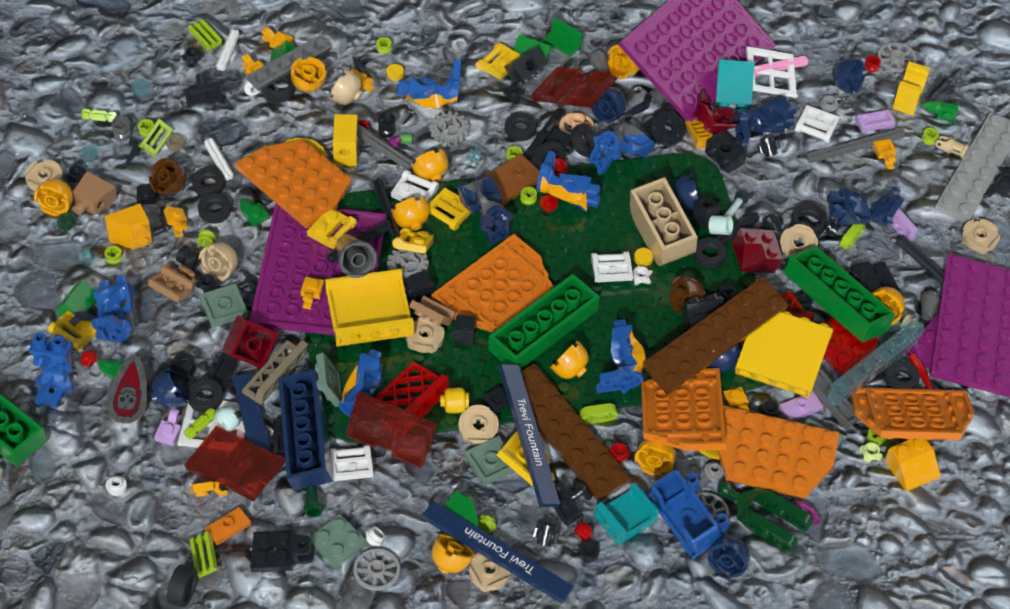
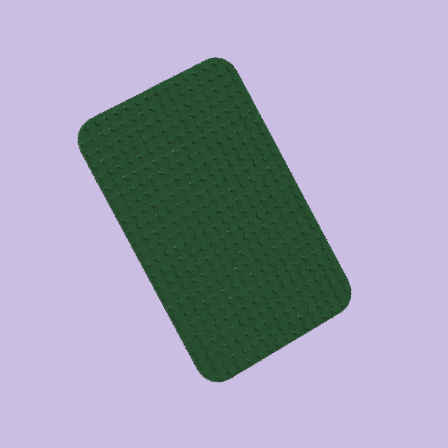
(565, 245)

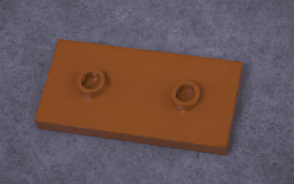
(513, 177)

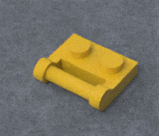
(497, 68)
(450, 203)
(327, 224)
(419, 242)
(82, 329)

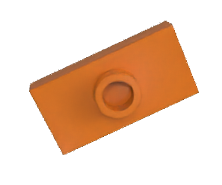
(228, 526)

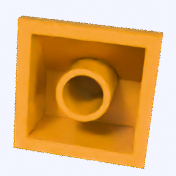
(129, 227)
(913, 463)

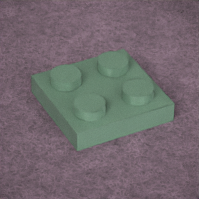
(223, 305)
(328, 379)
(486, 463)
(338, 541)

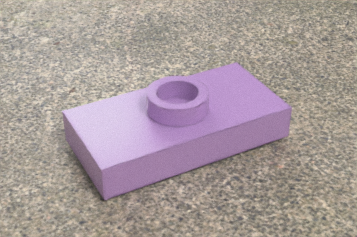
(875, 120)
(904, 225)
(800, 407)

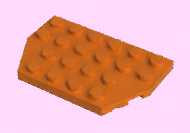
(296, 179)
(497, 285)
(914, 412)
(687, 416)
(776, 452)

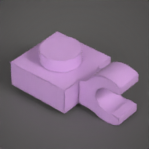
(169, 430)

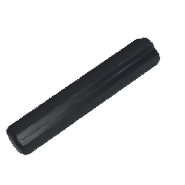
(746, 223)

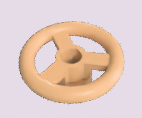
(575, 119)

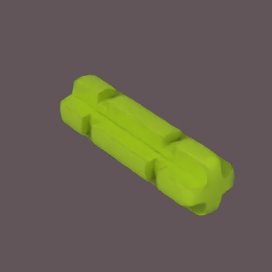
(98, 115)
(200, 424)

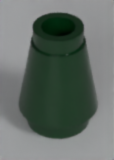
(312, 504)

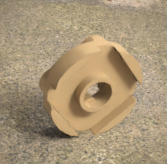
(35, 170)
(794, 233)
(980, 244)
(425, 344)
(486, 417)
(486, 581)

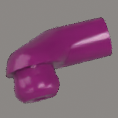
(810, 510)

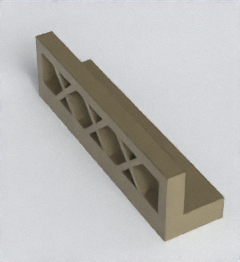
(284, 369)

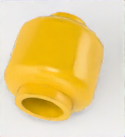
(454, 400)

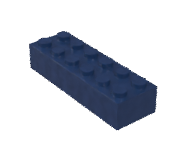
(305, 431)

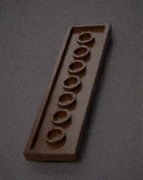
(715, 335)
(572, 437)

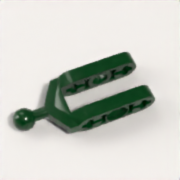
(774, 504)

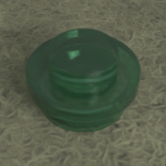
(66, 222)

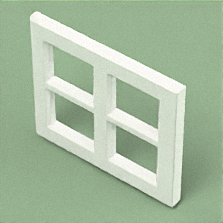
(790, 74)
(183, 441)

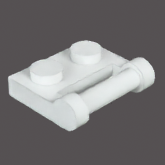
(818, 119)
(405, 191)
(608, 271)
(351, 467)

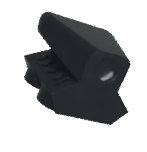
(698, 309)

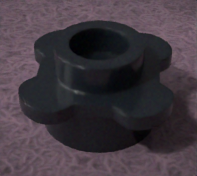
(192, 55)
(514, 93)
(75, 173)
(832, 228)
(207, 283)
(770, 406)

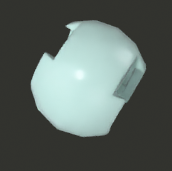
(226, 418)

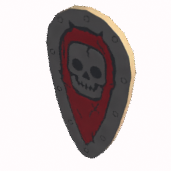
(128, 392)

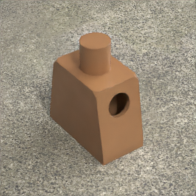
(93, 194)

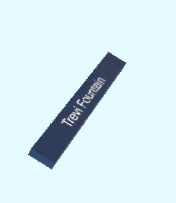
(529, 436)
(498, 552)

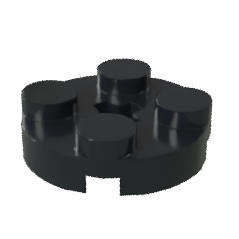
(664, 137)

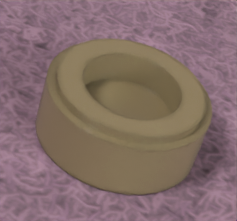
(175, 142)

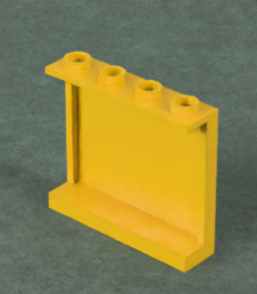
(369, 307)
(785, 353)

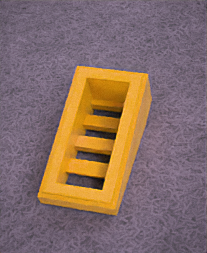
(699, 142)

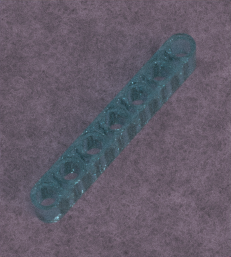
(874, 363)

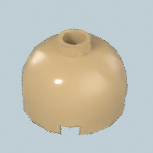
(346, 89)
(218, 260)

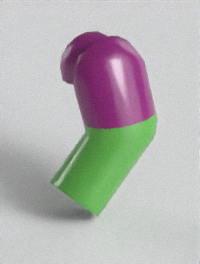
(400, 138)

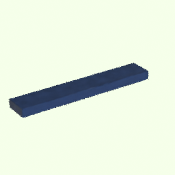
(250, 413)

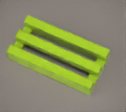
(207, 32)
(148, 148)
(198, 552)

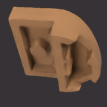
(174, 282)
(438, 313)

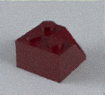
(757, 250)
(250, 341)

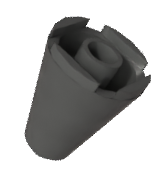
(355, 256)

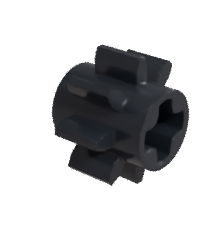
(768, 146)
(772, 222)
(727, 292)
(546, 534)

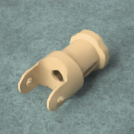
(952, 146)

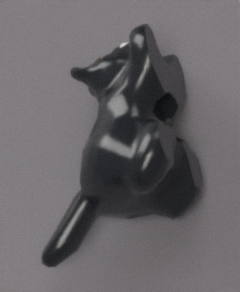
(1002, 185)

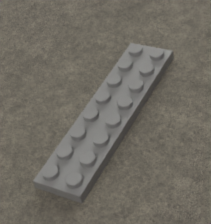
(976, 170)

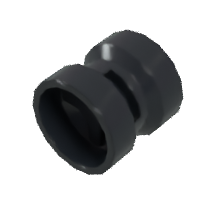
(386, 124)
(187, 256)

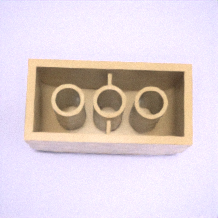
(662, 222)

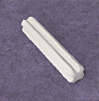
(227, 50)
(218, 158)

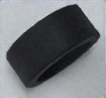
(279, 96)
(810, 210)
(182, 585)

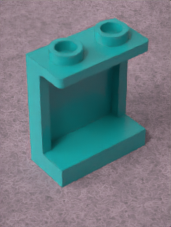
(734, 83)
(627, 514)

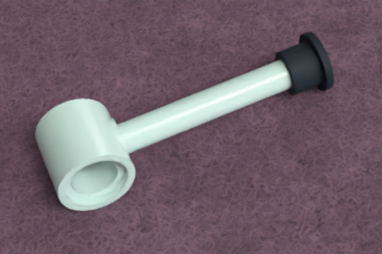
(724, 224)

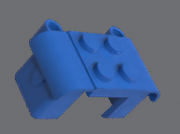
(686, 513)

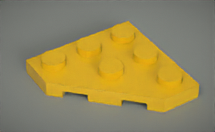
(514, 457)

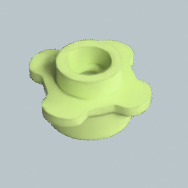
(873, 448)

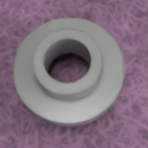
(829, 103)
(711, 475)

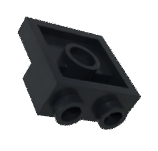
(873, 275)

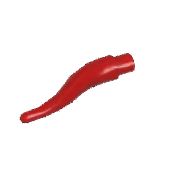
(922, 370)

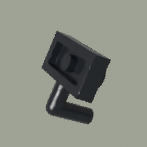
(203, 93)
(568, 509)

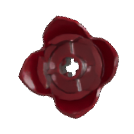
(713, 118)

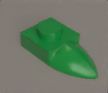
(943, 110)
(253, 212)
(109, 367)

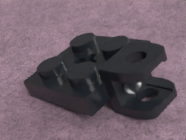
(183, 369)
(289, 551)

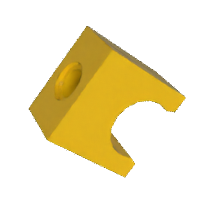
(911, 88)
(345, 140)

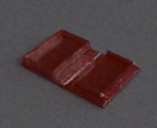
(572, 88)
(391, 428)
(234, 463)

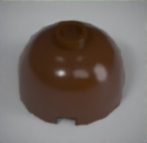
(167, 177)
(684, 289)

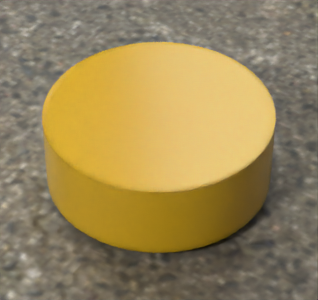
(395, 72)
(643, 257)

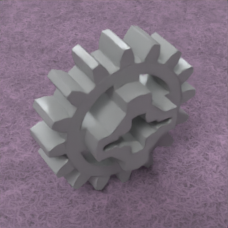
(449, 128)
(408, 261)

